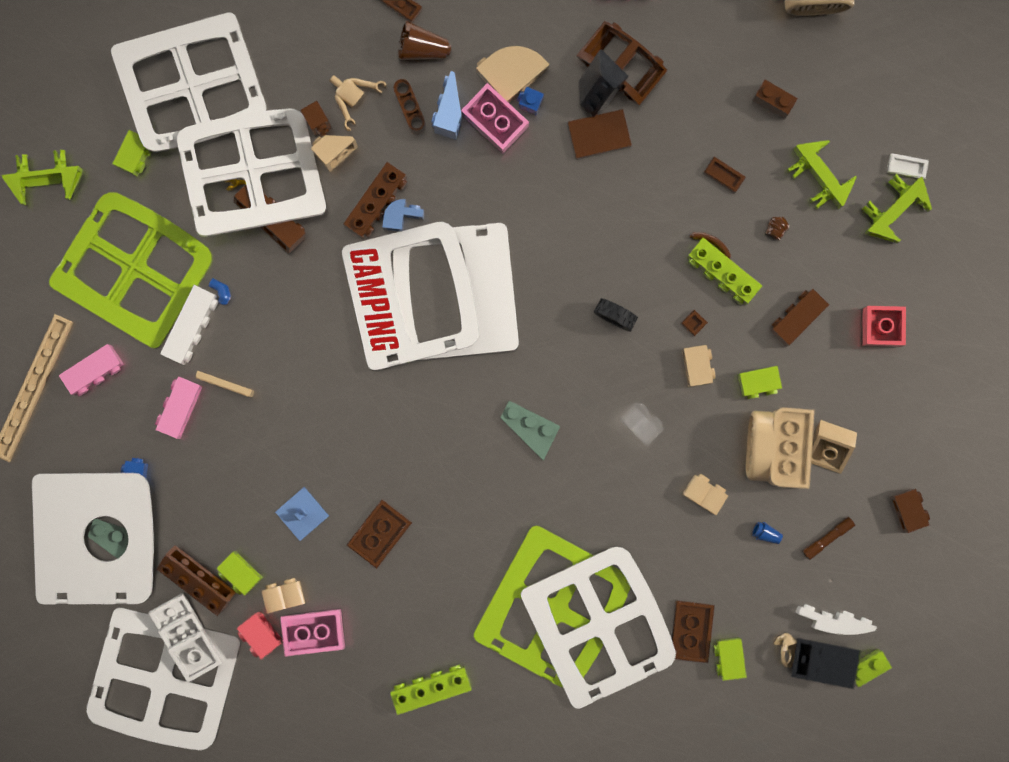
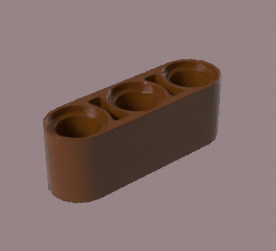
(405, 98)

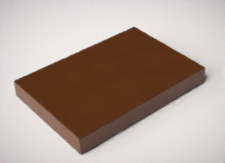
(599, 134)
(379, 534)
(692, 631)

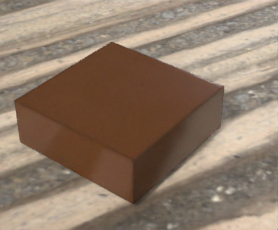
(694, 323)

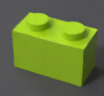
(131, 154)
(760, 381)
(239, 573)
(730, 658)
(871, 667)

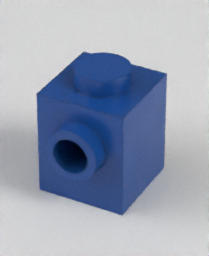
(530, 100)
(135, 466)

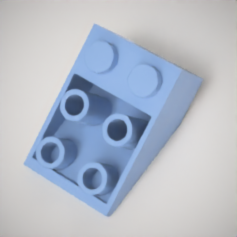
(448, 118)

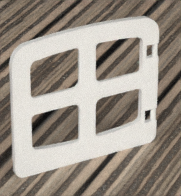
(190, 84)
(250, 170)
(601, 626)
(161, 684)

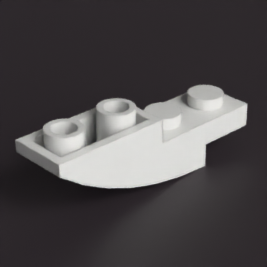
(841, 624)

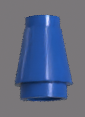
(765, 532)

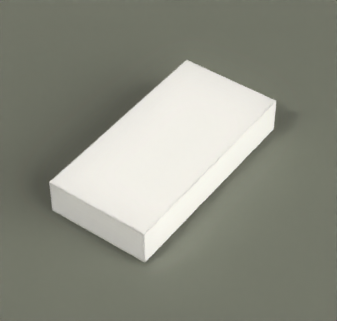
(907, 166)

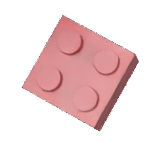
(884, 326)
(259, 635)

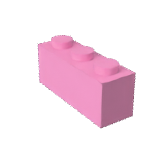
(91, 370)
(178, 407)

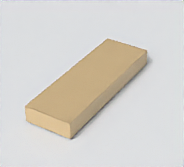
(224, 384)

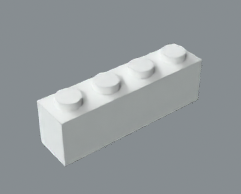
(189, 325)

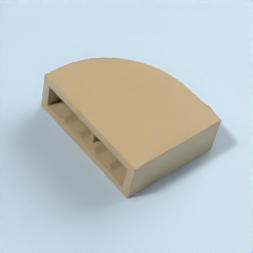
(511, 70)

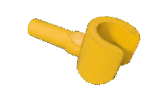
(235, 182)

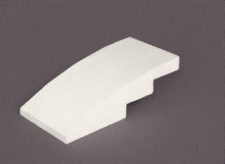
(185, 637)

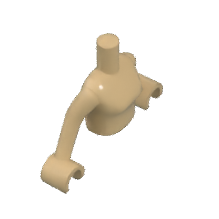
(351, 94)

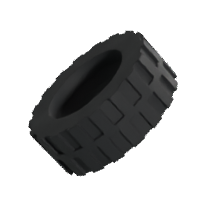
(615, 314)

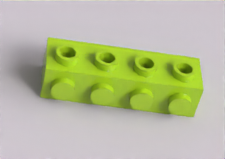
(724, 272)
(430, 690)

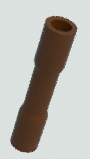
(839, 530)

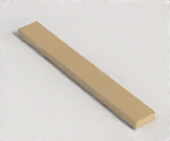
(33, 385)

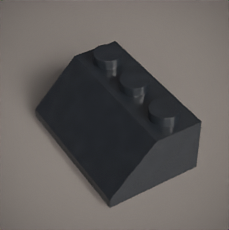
(600, 83)

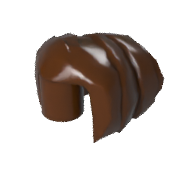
(777, 227)

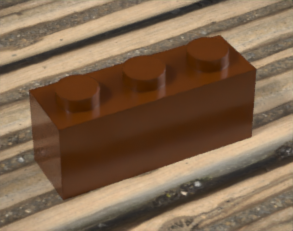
(799, 317)

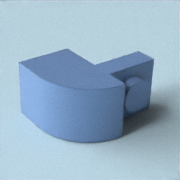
(396, 212)

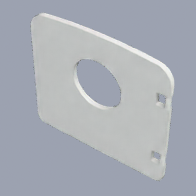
(62, 512)

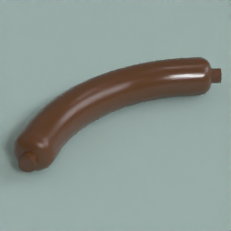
(712, 239)

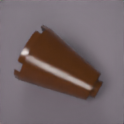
(421, 44)

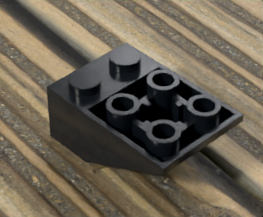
(826, 663)

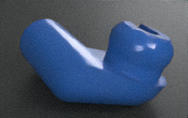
(223, 291)

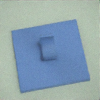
(302, 514)

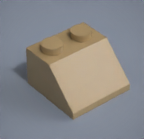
(333, 149)
(832, 446)

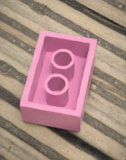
(495, 118)
(312, 632)

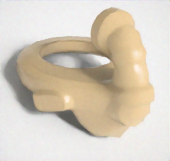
(788, 644)

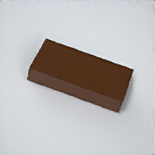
(724, 175)

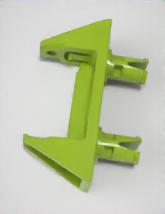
(812, 162)
(59, 174)
(908, 194)

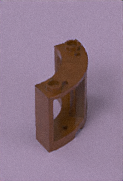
(602, 38)

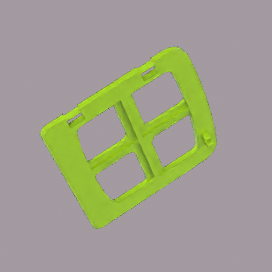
(132, 267)
(512, 585)

